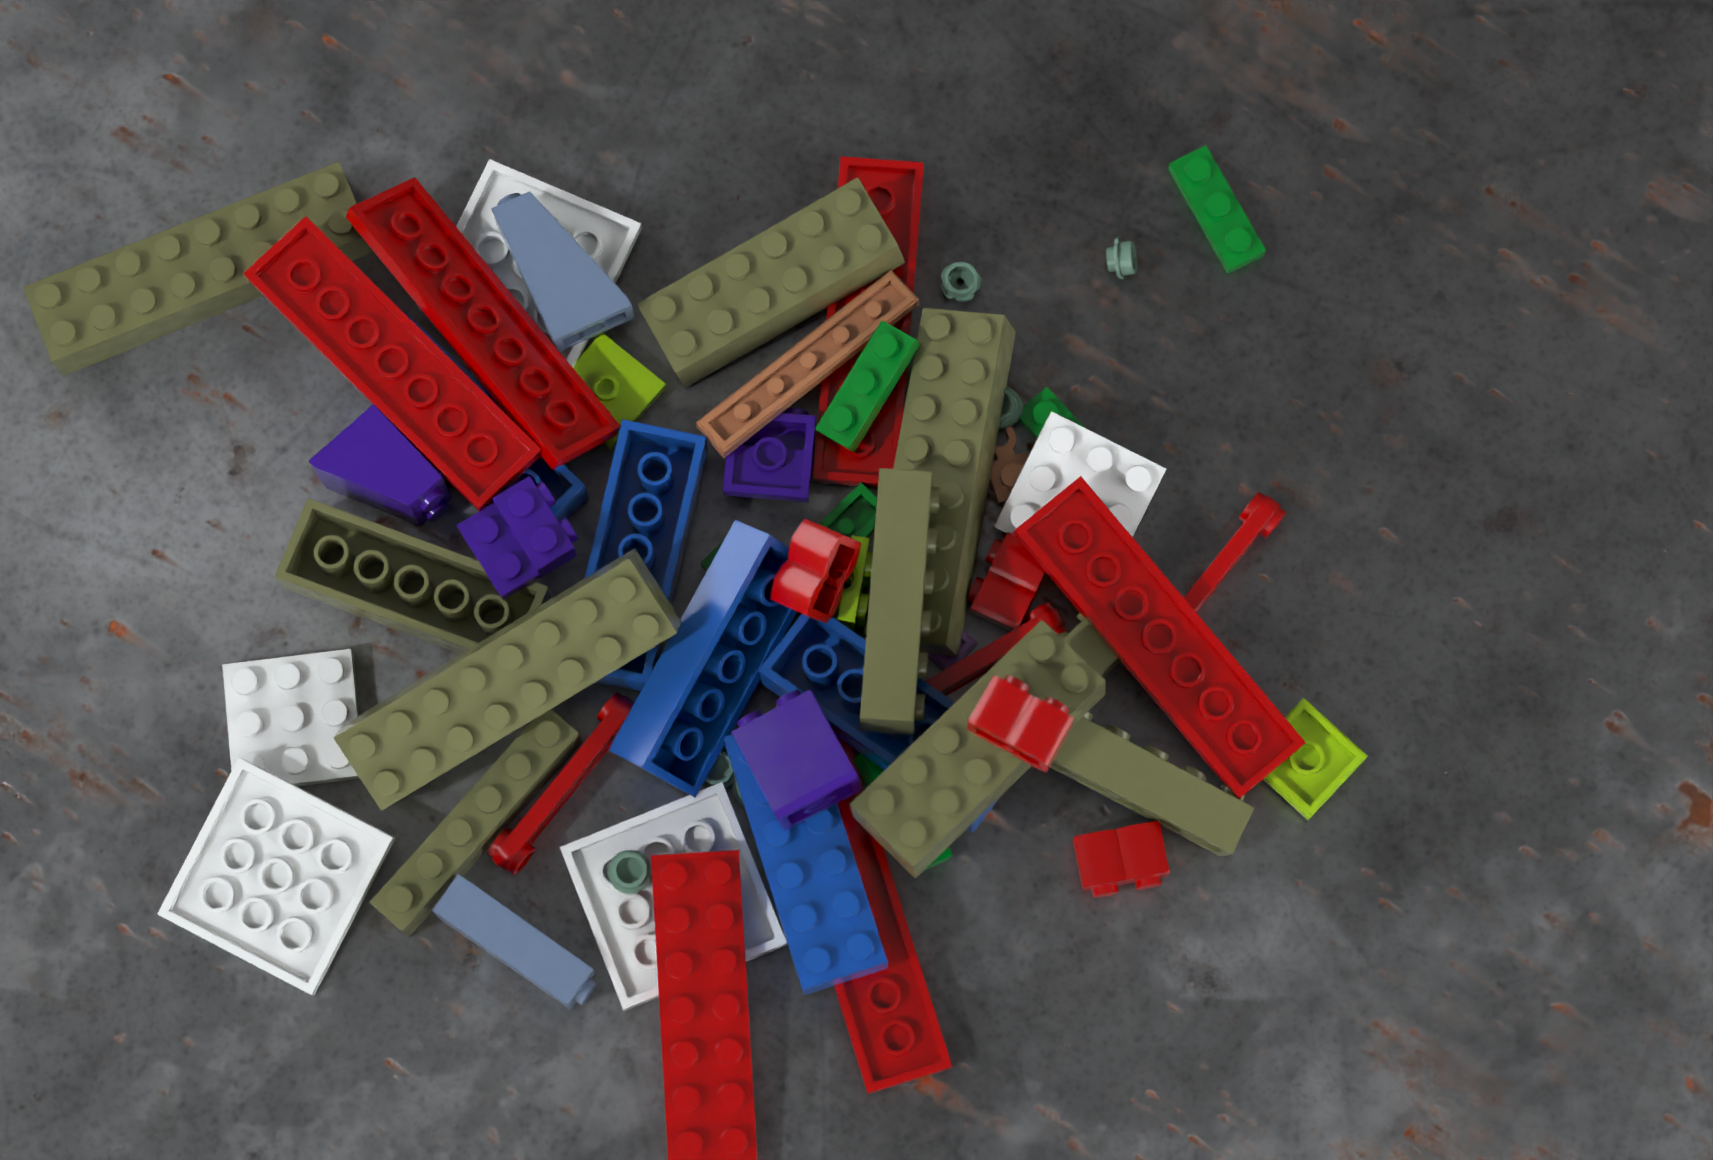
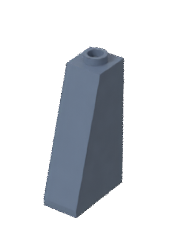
(562, 279)
(515, 942)

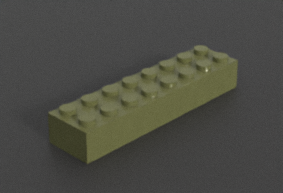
(182, 271)
(953, 432)
(508, 679)

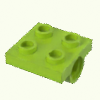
(854, 602)

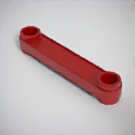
(1259, 518)
(986, 657)
(514, 847)

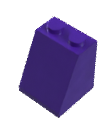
(382, 470)
(796, 758)

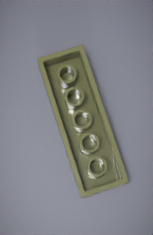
(771, 282)
(397, 580)
(954, 774)

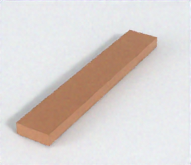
(806, 364)

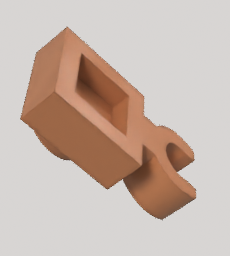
(1006, 467)

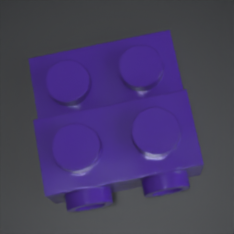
(774, 460)
(519, 537)

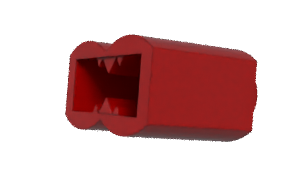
(815, 571)
(1008, 586)
(1021, 723)
(1121, 858)

